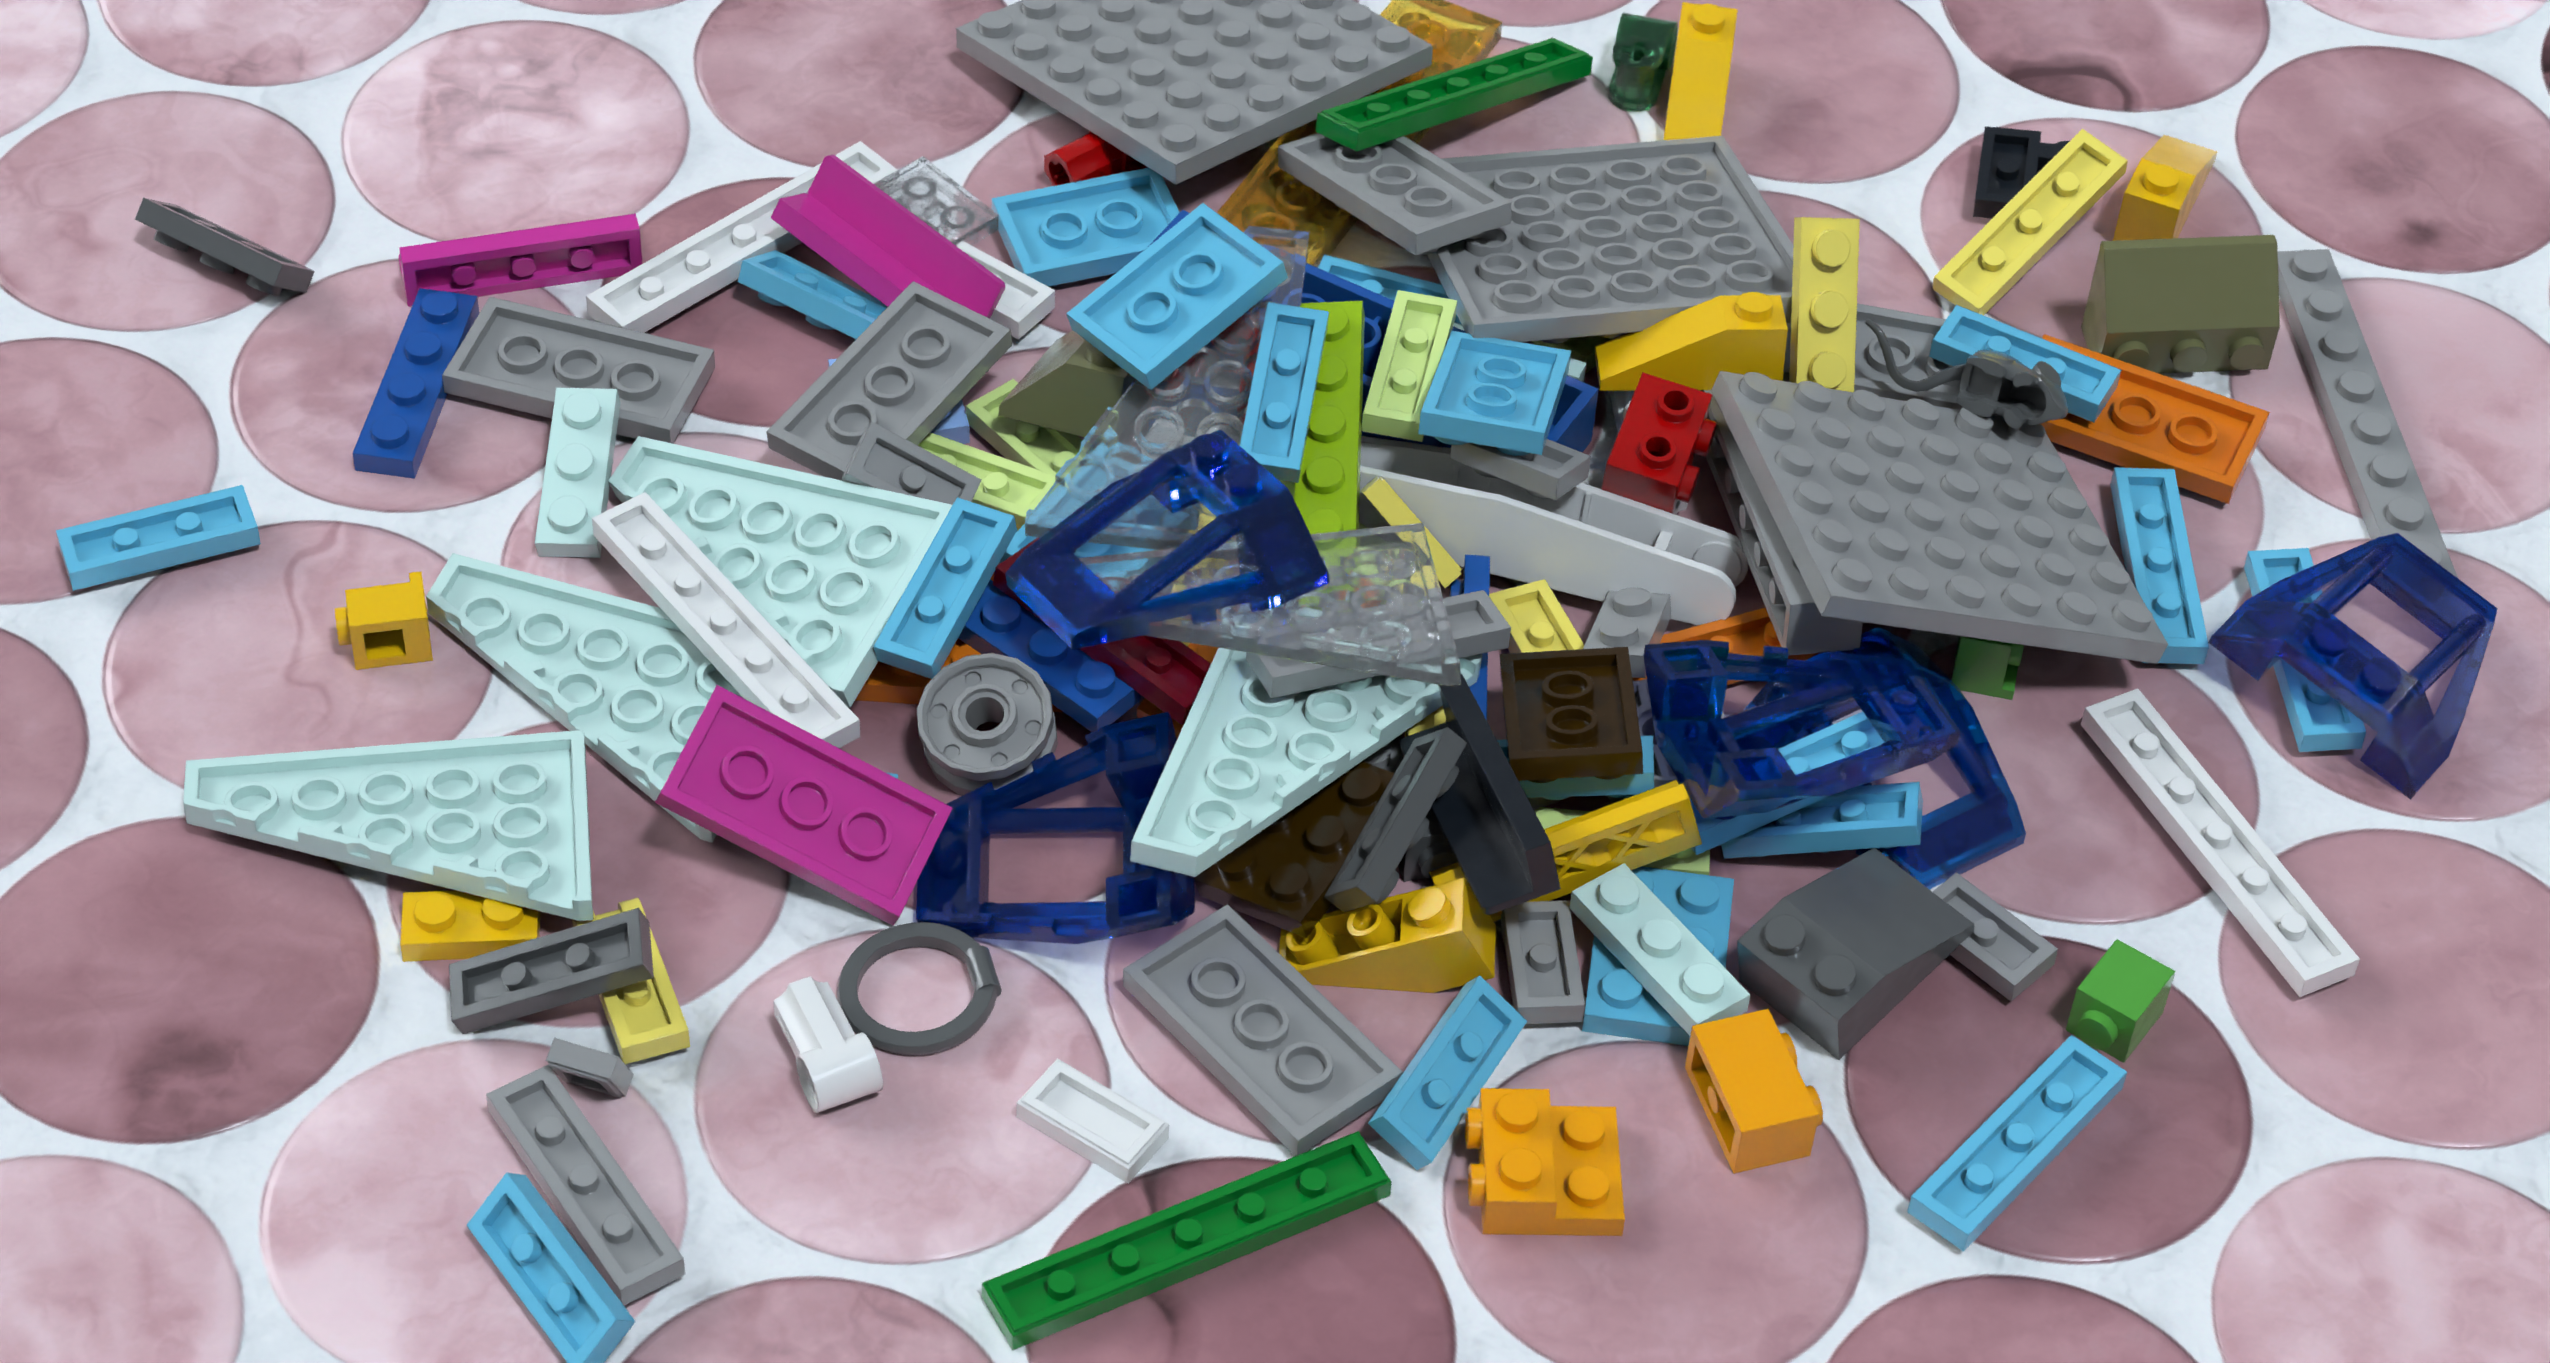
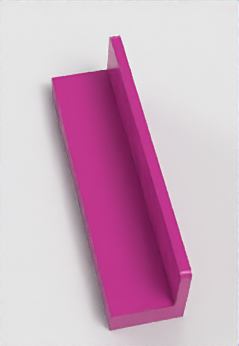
(882, 241)
(524, 258)

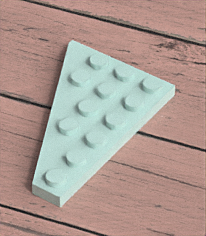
(801, 547)
(587, 662)
(1260, 756)
(456, 814)

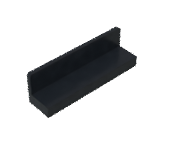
(1489, 814)

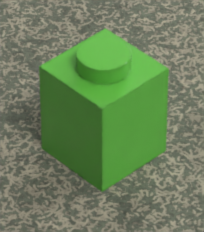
(2120, 1000)

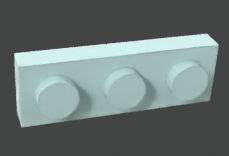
(577, 471)
(1658, 949)

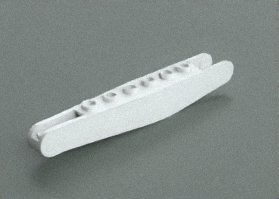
(1577, 544)

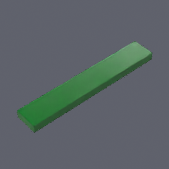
(1453, 94)
(1185, 1240)

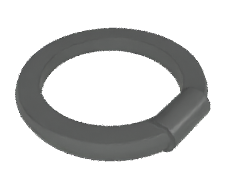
(920, 934)

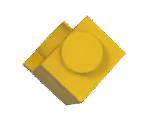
(386, 624)

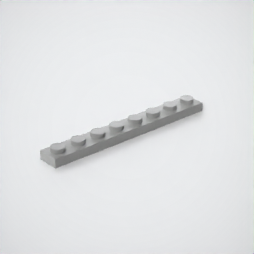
(2355, 403)

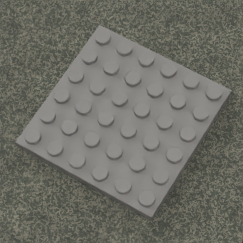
(1193, 77)
(1612, 240)
(1934, 519)

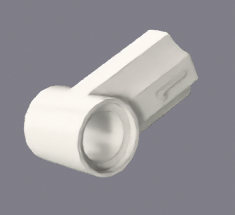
(830, 1057)

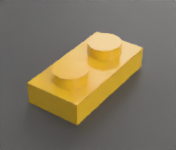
(461, 925)

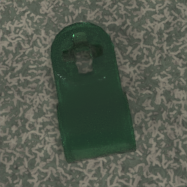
(1642, 58)

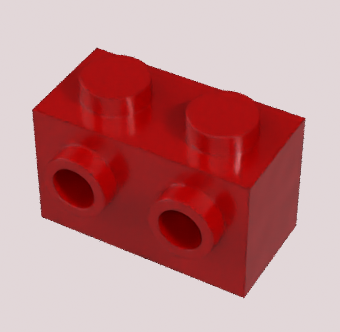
(1659, 443)

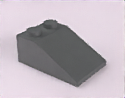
(1848, 948)

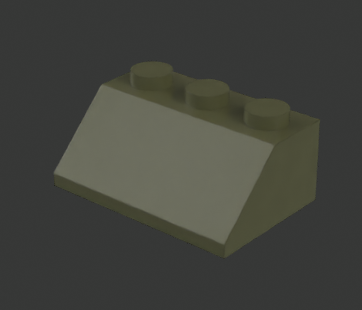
(2185, 303)
(1067, 388)

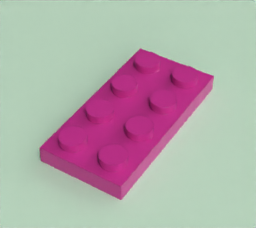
(804, 805)

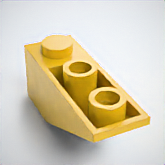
(1405, 943)

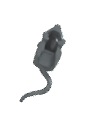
(1992, 385)

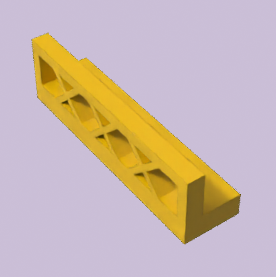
(1624, 832)

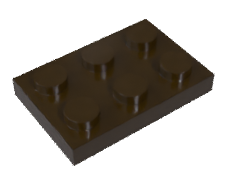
(1570, 714)
(1294, 860)

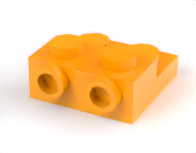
(1544, 1165)

